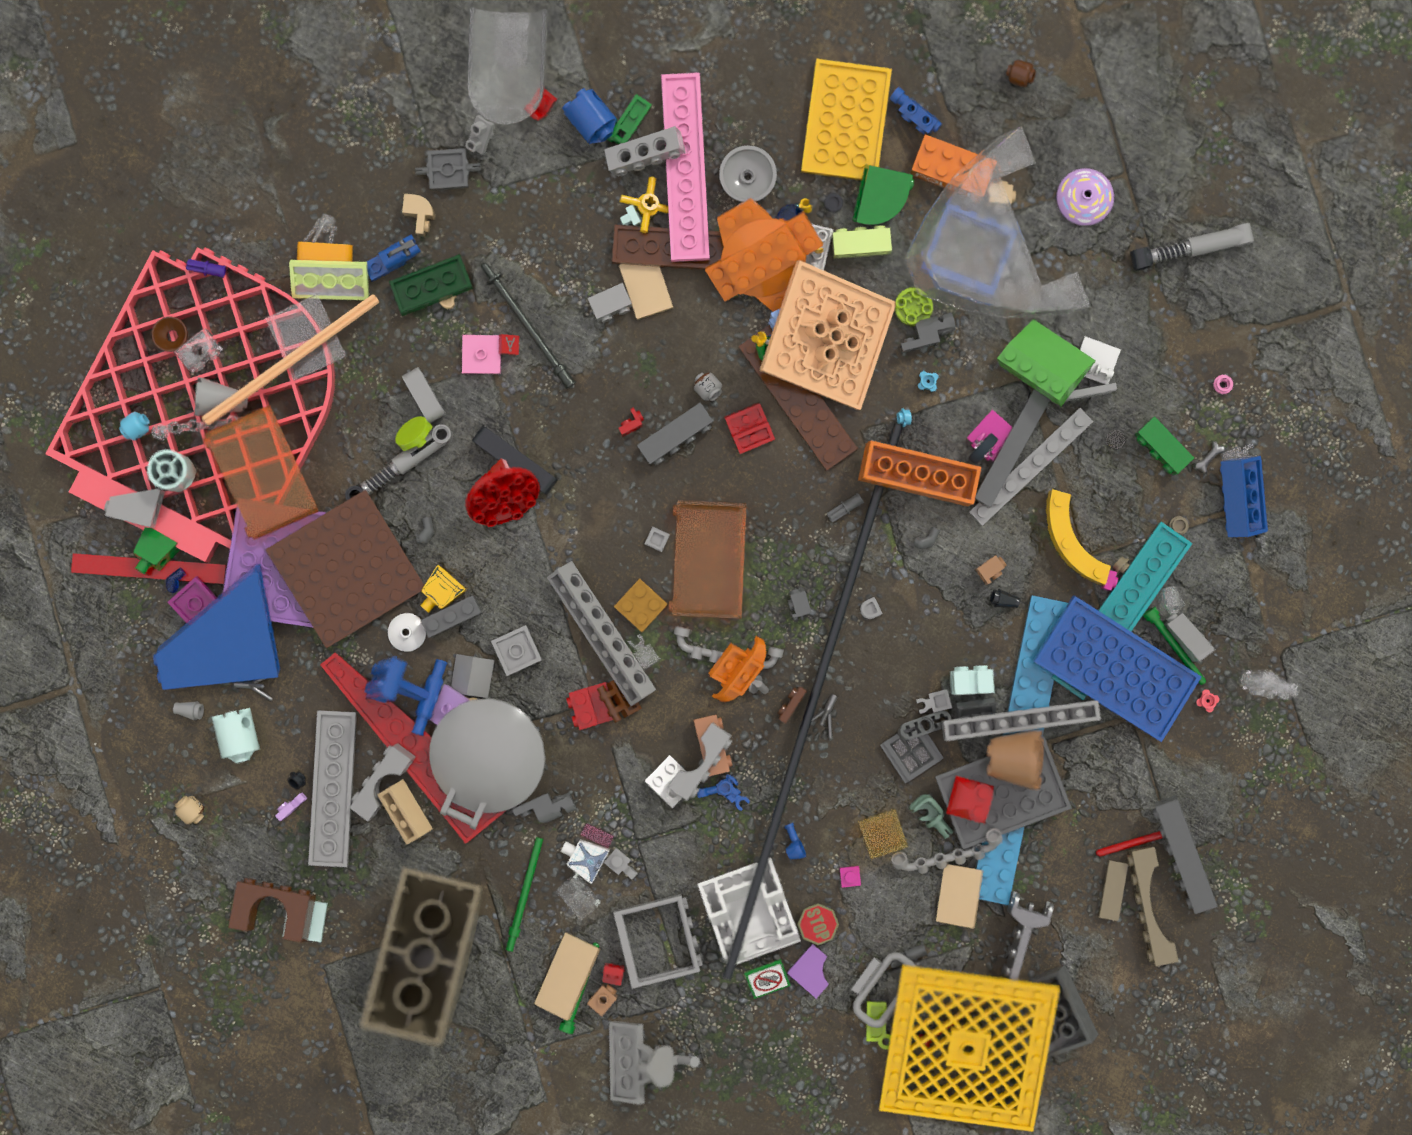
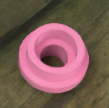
(1228, 381)

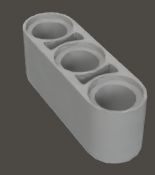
(423, 395)

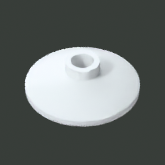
(416, 632)

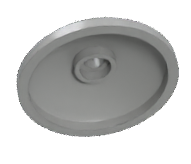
(748, 161)

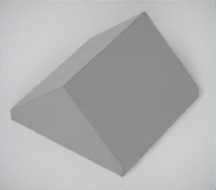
(472, 675)

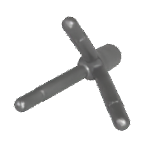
(252, 685)
(826, 712)

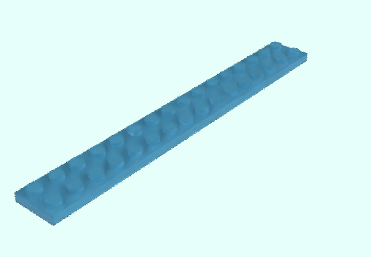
(1030, 690)

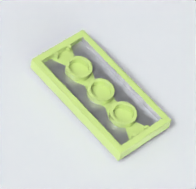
(329, 279)

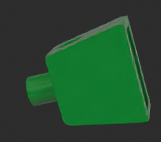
(154, 550)

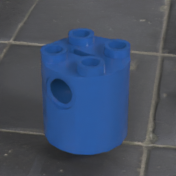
(590, 116)

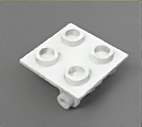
(1105, 357)
(661, 779)

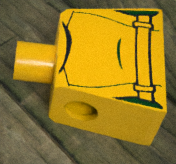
(441, 590)

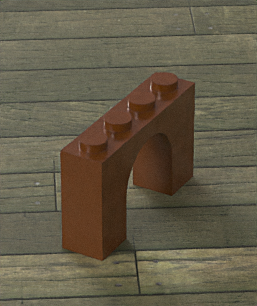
(298, 907)

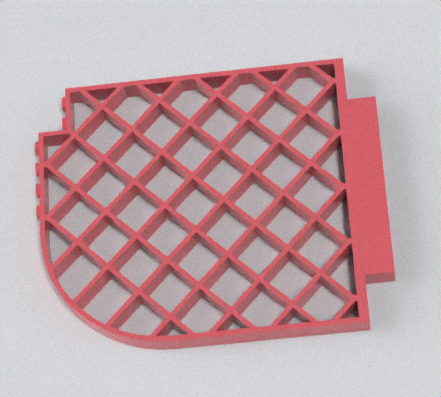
(97, 487)

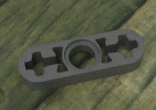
(938, 726)

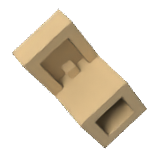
(420, 208)

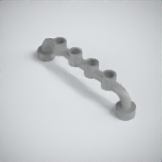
(697, 652)
(993, 838)

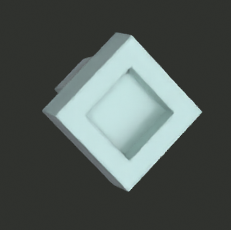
(633, 217)

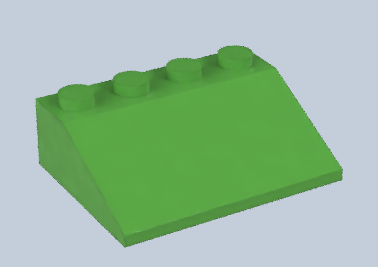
(1045, 362)

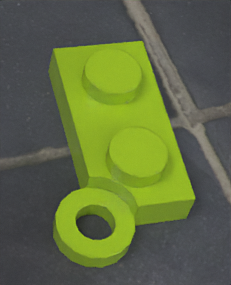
(875, 1010)

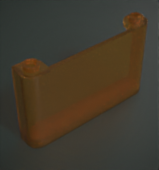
(261, 472)
(709, 559)

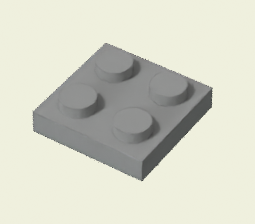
(516, 650)

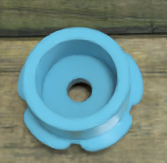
(904, 417)

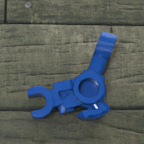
(726, 789)

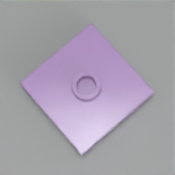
(446, 701)

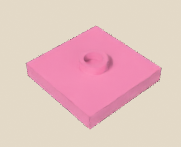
(481, 354)

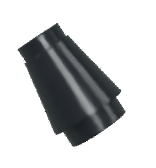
(1003, 599)

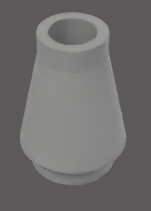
(191, 710)

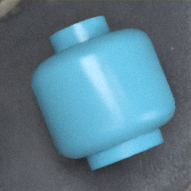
(134, 426)

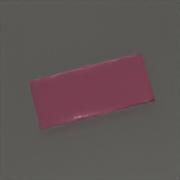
(597, 835)

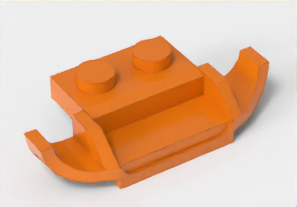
(738, 669)

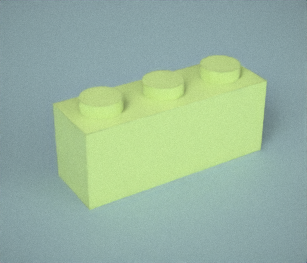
(861, 242)

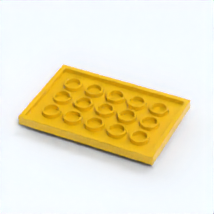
(845, 119)

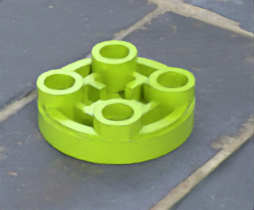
(912, 307)
(413, 433)

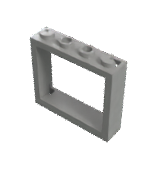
(627, 951)

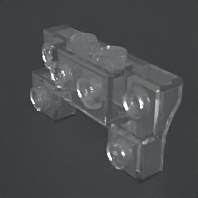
(1267, 684)

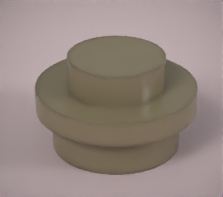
(1179, 525)
(1121, 565)

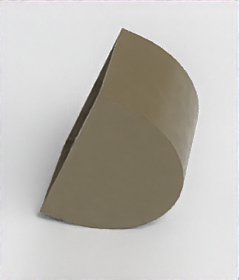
(423, 957)

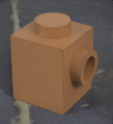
(602, 998)

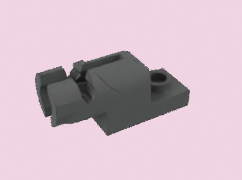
(928, 332)
(546, 807)

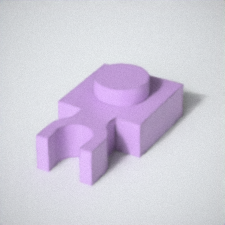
(286, 809)

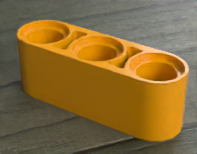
(324, 251)

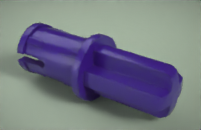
(206, 268)

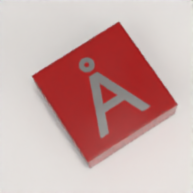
(508, 344)

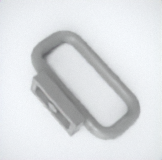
(867, 982)

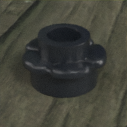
(296, 780)

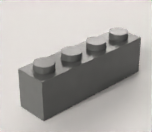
(675, 434)

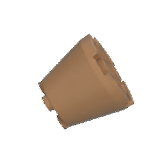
(1017, 759)

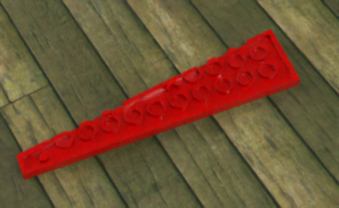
(396, 727)

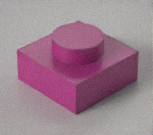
(1111, 581)
(850, 876)

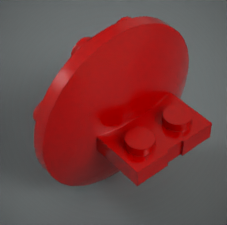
(502, 495)

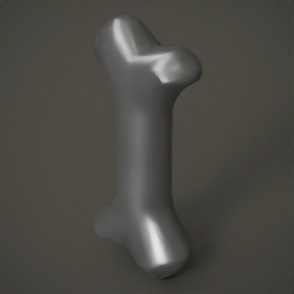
(1202, 465)

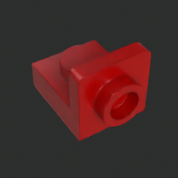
(545, 106)
(630, 426)
(613, 974)

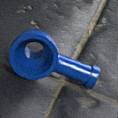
(796, 848)

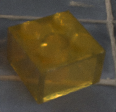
(882, 833)

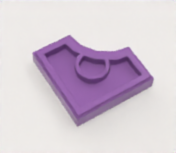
(809, 972)

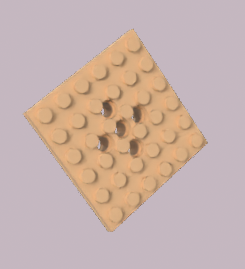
(799, 352)

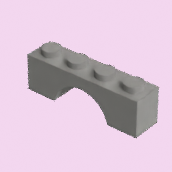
(397, 762)
(686, 782)

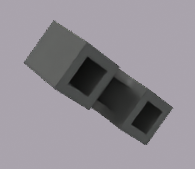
(451, 616)

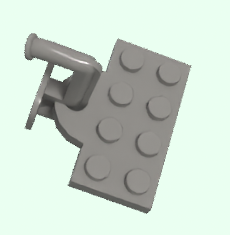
(630, 1066)

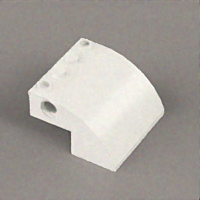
(771, 920)

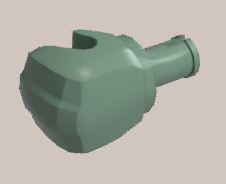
(934, 814)

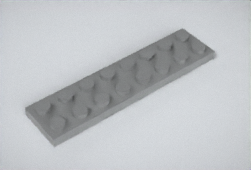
(332, 788)

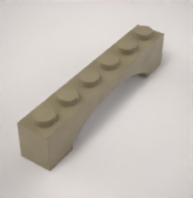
(1143, 863)

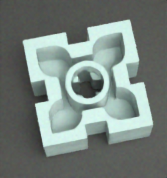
(971, 681)

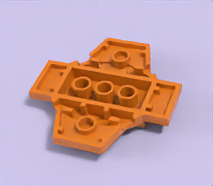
(760, 253)

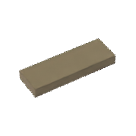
(1113, 890)

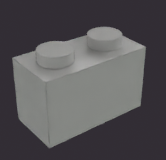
(610, 303)

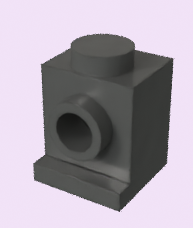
(799, 603)

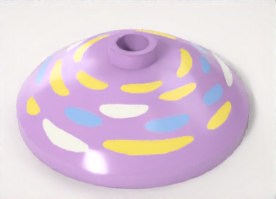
(1078, 207)

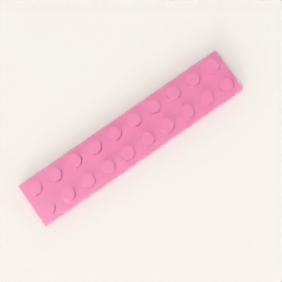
(687, 173)

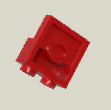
(588, 707)

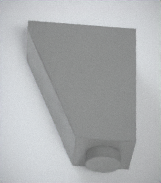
(136, 507)
(1188, 637)

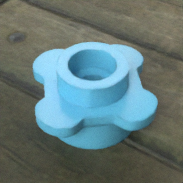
(928, 376)

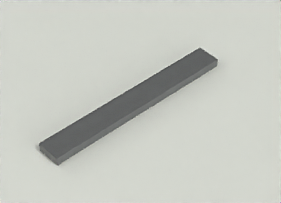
(1011, 448)

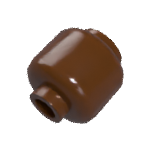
(1021, 73)

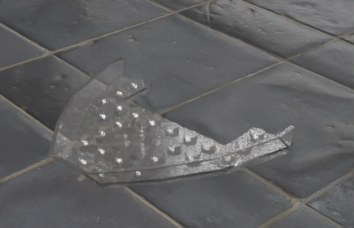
(973, 248)

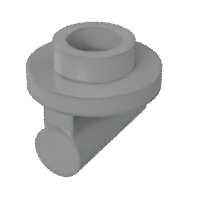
(757, 685)

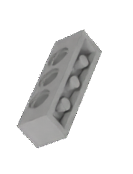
(616, 155)

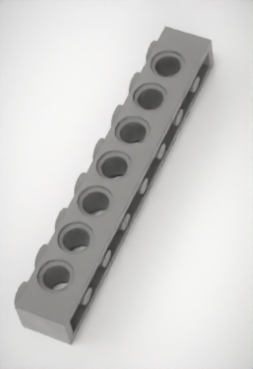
(601, 633)
(1020, 720)

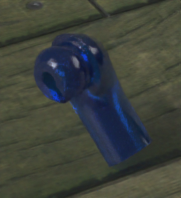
(172, 580)

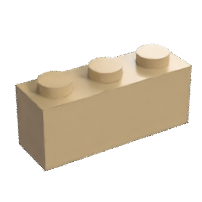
(405, 811)

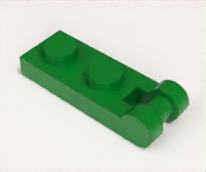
(630, 120)

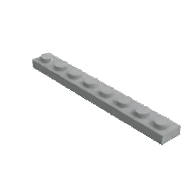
(1034, 464)

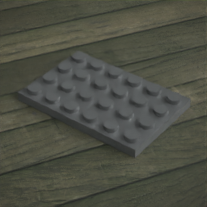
(1011, 804)

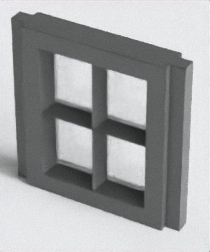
(911, 756)

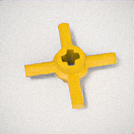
(642, 202)

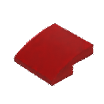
(749, 428)

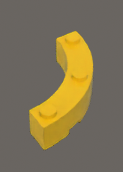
(1066, 542)

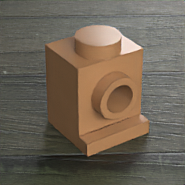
(991, 569)

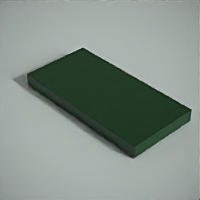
(430, 285)

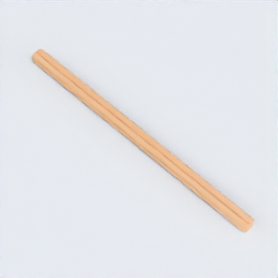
(290, 360)

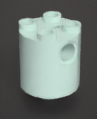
(171, 471)
(236, 735)

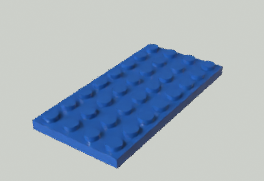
(1117, 668)

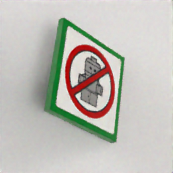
(767, 979)

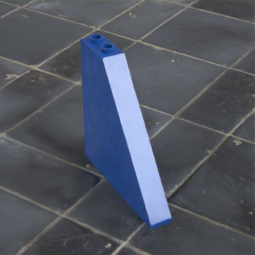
(224, 641)

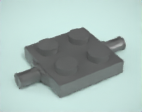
(447, 169)

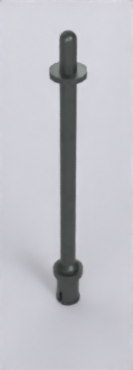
(559, 369)

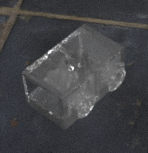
(189, 355)
(578, 896)

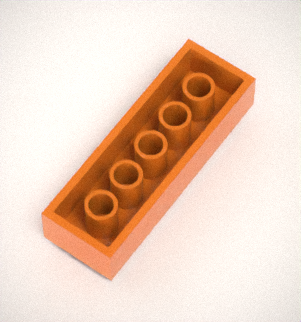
(919, 473)

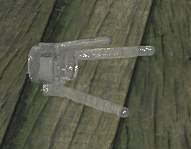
(324, 224)

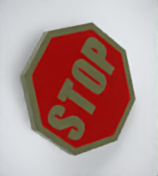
(818, 924)

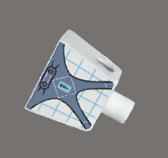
(585, 858)

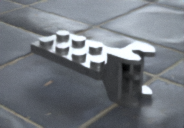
(1026, 920)

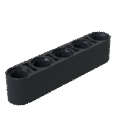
(502, 450)

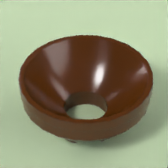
(161, 330)

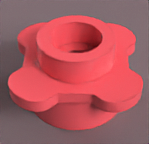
(1213, 700)

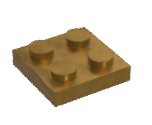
(640, 605)

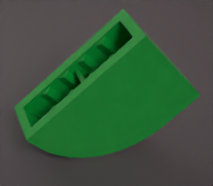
(881, 195)

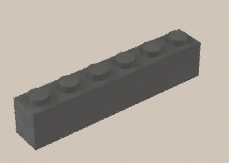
(1185, 854)

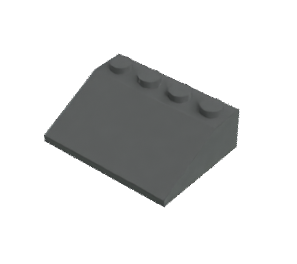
(1071, 1022)

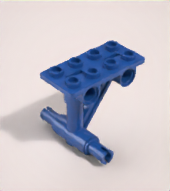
(388, 682)

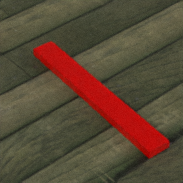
(126, 567)

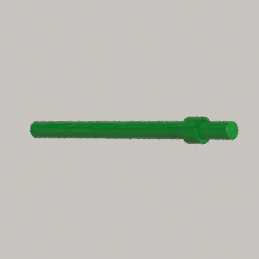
(514, 930)

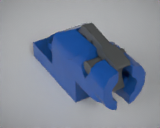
(392, 257)

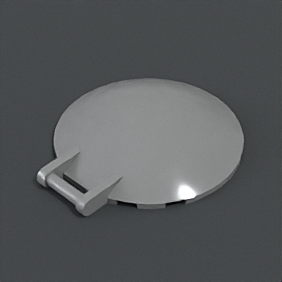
(486, 758)

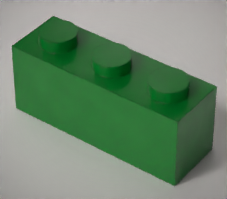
(1163, 446)

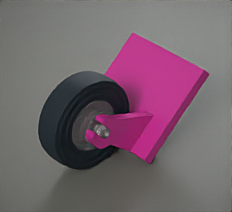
(988, 437)

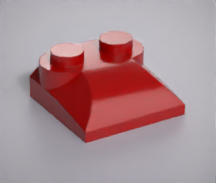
(970, 799)

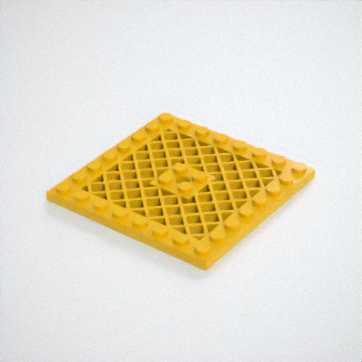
(968, 985)

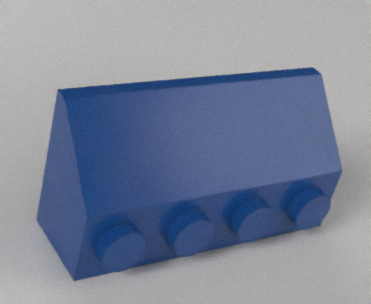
(1244, 496)

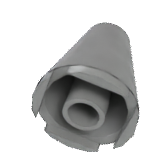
(211, 394)

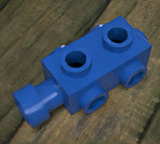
(918, 116)

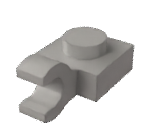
(619, 862)

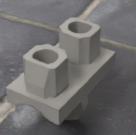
(480, 134)

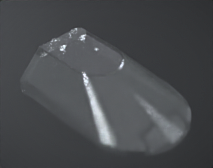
(506, 63)

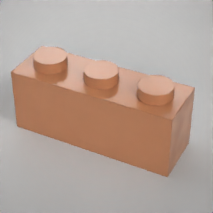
(701, 726)

